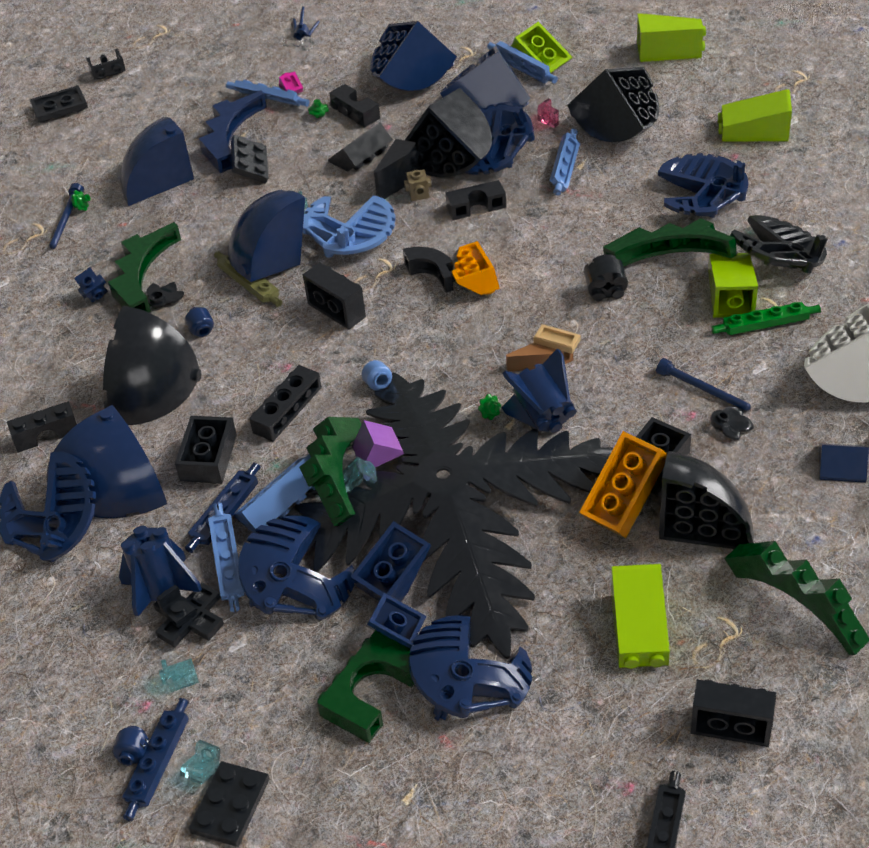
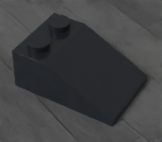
(392, 169)

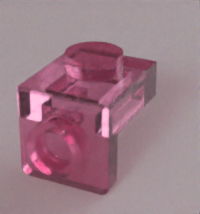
(548, 114)

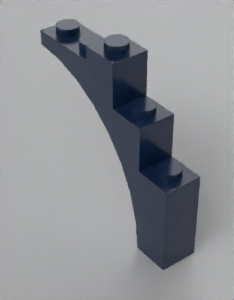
(226, 120)

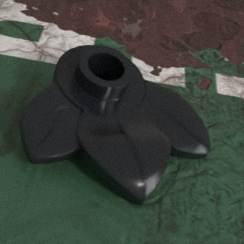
(161, 295)
(731, 422)

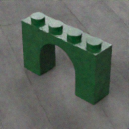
(342, 707)

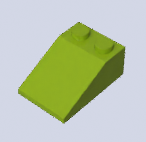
(541, 46)

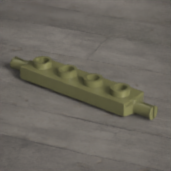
(260, 288)

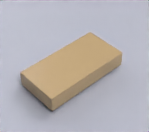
(557, 338)

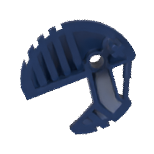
(510, 131)
(712, 178)
(65, 513)
(279, 551)
(449, 678)

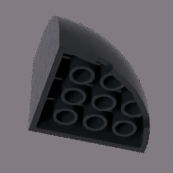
(617, 105)
(451, 136)
(147, 367)
(701, 505)

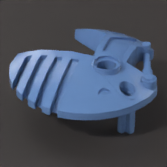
(359, 234)

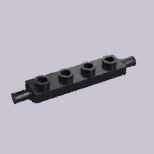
(667, 814)

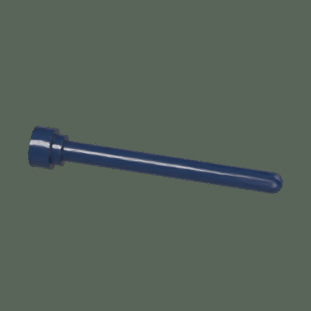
(65, 215)
(666, 367)

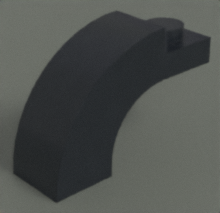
(431, 262)

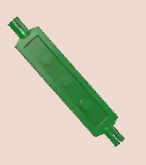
(765, 318)

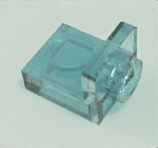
(357, 471)
(178, 675)

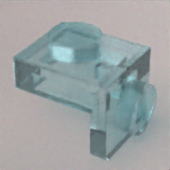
(202, 764)

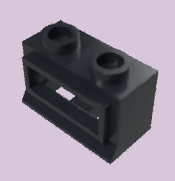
(106, 68)

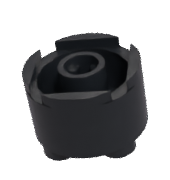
(605, 277)

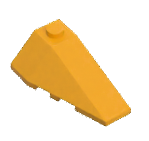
(475, 270)

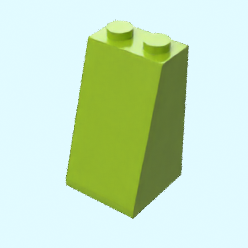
(669, 37)
(757, 118)
(732, 285)
(639, 616)

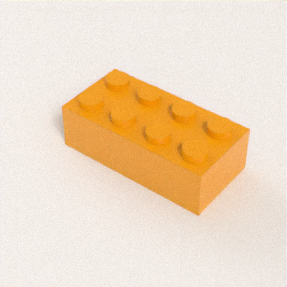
(624, 484)

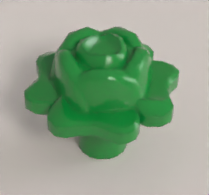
(318, 109)
(80, 200)
(489, 407)

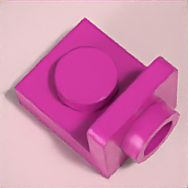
(290, 81)

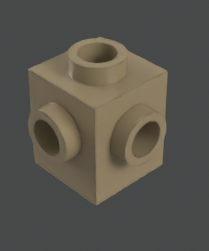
(417, 185)

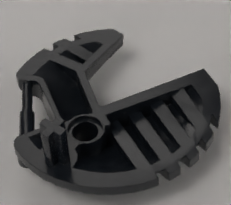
(782, 244)

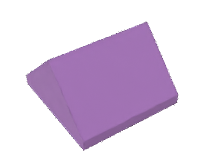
(376, 443)

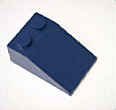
(391, 564)

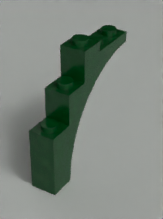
(695, 237)
(138, 257)
(326, 465)
(824, 597)

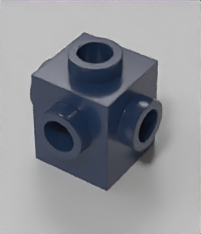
(91, 285)

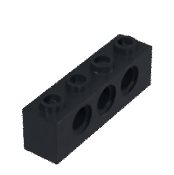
(285, 403)

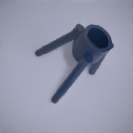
(302, 29)

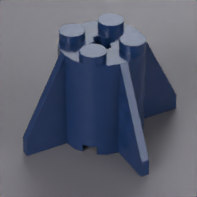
(541, 395)
(153, 565)

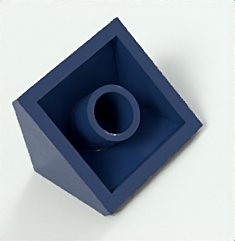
(843, 462)
(396, 620)

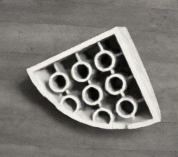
(841, 359)

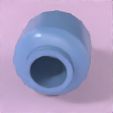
(376, 375)

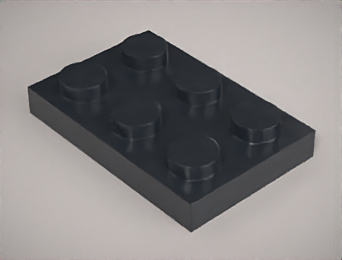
(58, 103)
(249, 159)
(229, 804)

